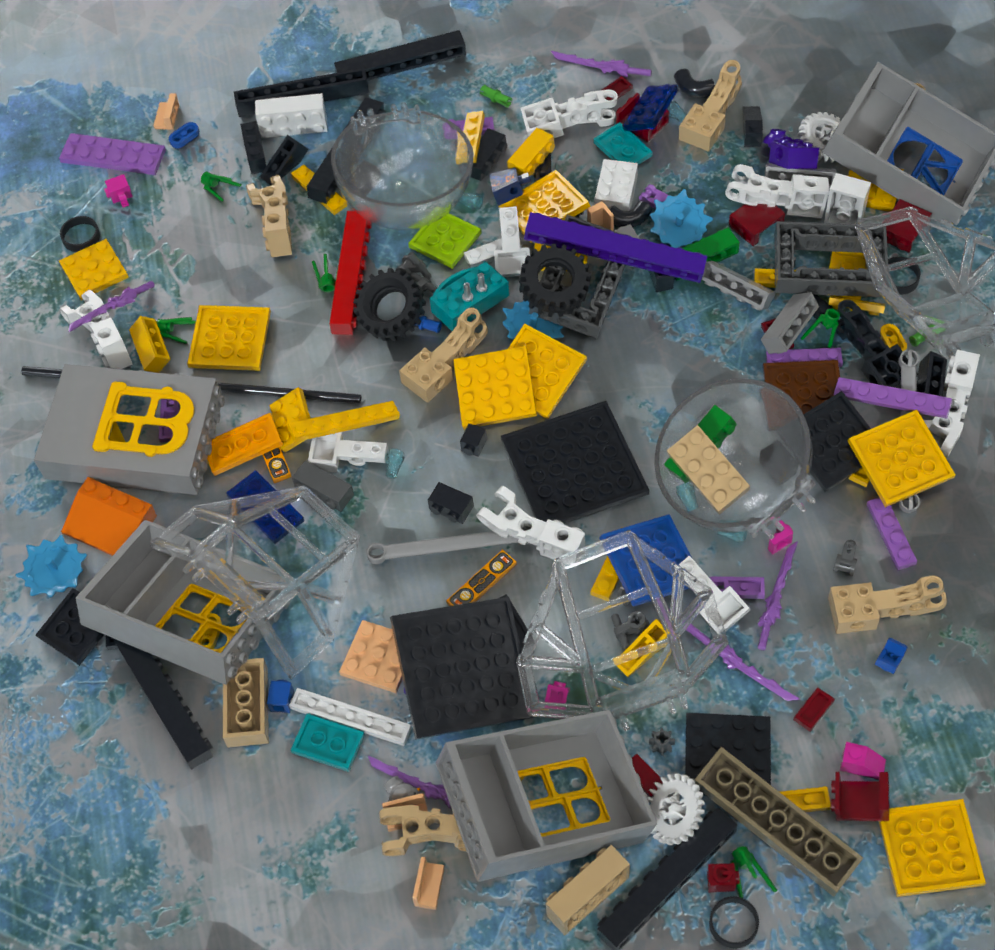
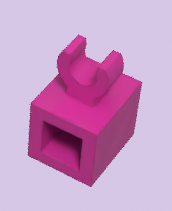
(118, 190)

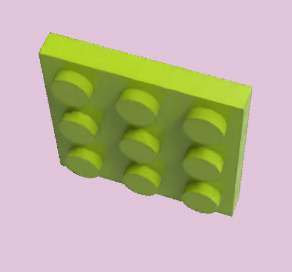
(445, 240)

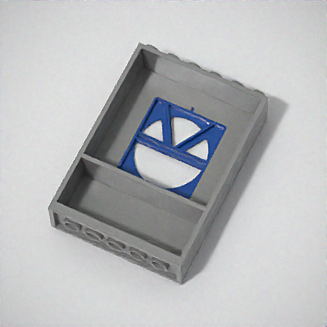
(898, 111)

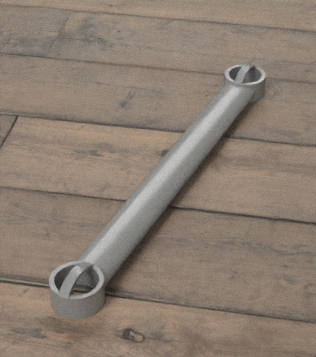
(908, 382)
(438, 545)

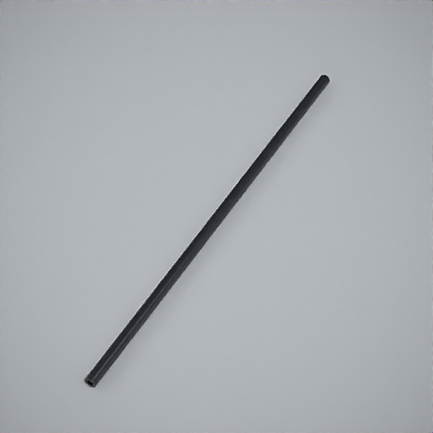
(231, 388)

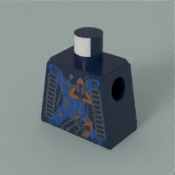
(508, 184)

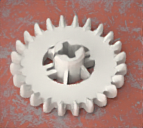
(818, 138)
(667, 806)

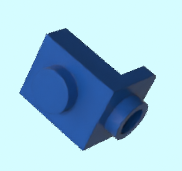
(891, 655)

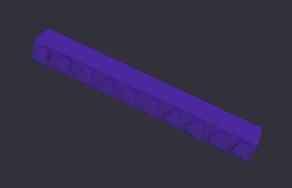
(615, 247)

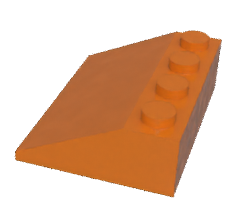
(105, 516)

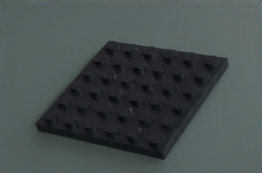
(574, 464)
(460, 667)

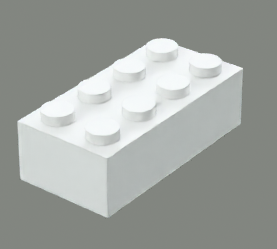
(291, 115)

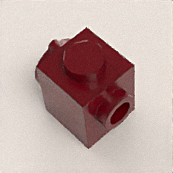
(722, 877)

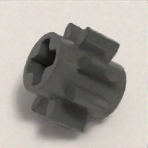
(661, 735)

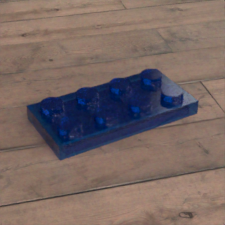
(650, 107)
(256, 484)

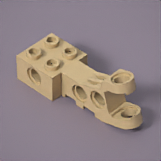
(706, 122)
(276, 215)
(432, 371)
(860, 608)
(411, 816)

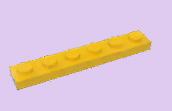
(343, 421)

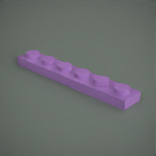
(894, 397)

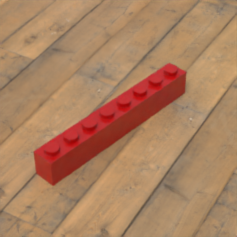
(349, 273)

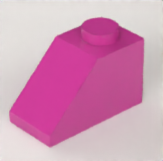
(862, 761)

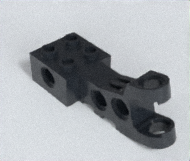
(881, 362)

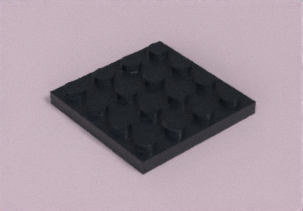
(830, 429)
(740, 735)

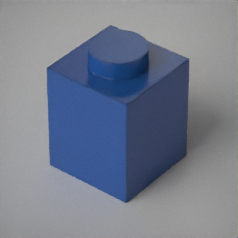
(280, 696)

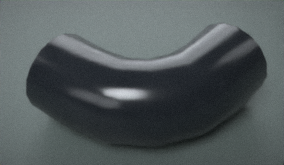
(692, 87)
(634, 217)

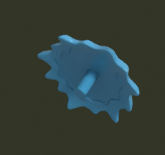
(679, 220)
(520, 314)
(52, 567)

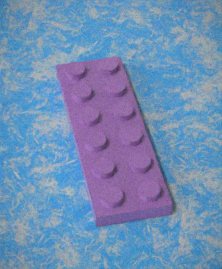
(112, 154)

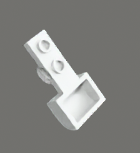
(511, 257)
(331, 448)
(729, 603)

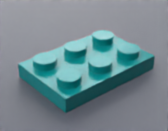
(622, 145)
(327, 742)

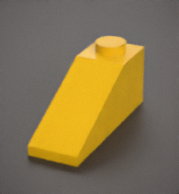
(652, 634)

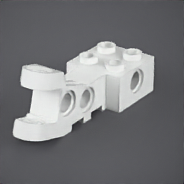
(554, 117)
(801, 196)
(103, 331)
(957, 386)
(550, 537)

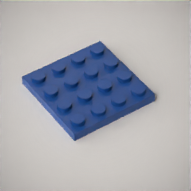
(659, 534)

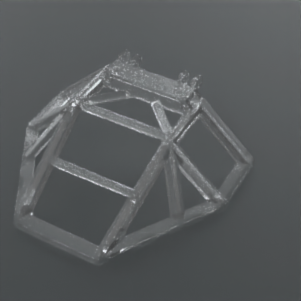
(945, 334)
(245, 593)
(627, 698)

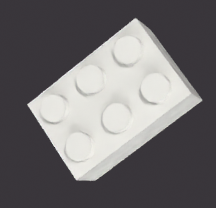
(617, 184)
(846, 200)

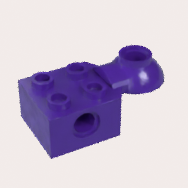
(791, 152)

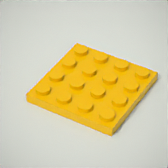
(549, 196)
(229, 337)
(551, 367)
(495, 387)
(901, 458)
(931, 848)

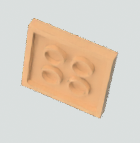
(373, 658)

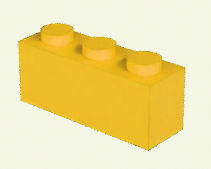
(532, 152)
(149, 344)

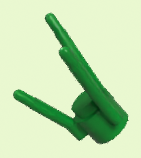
(211, 180)
(327, 281)
(828, 320)
(167, 326)
(744, 859)

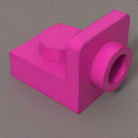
(781, 539)
(557, 692)

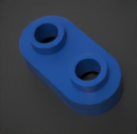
(184, 135)

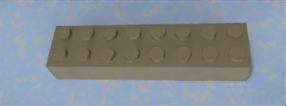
(778, 821)

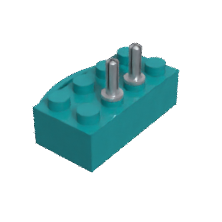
(469, 288)

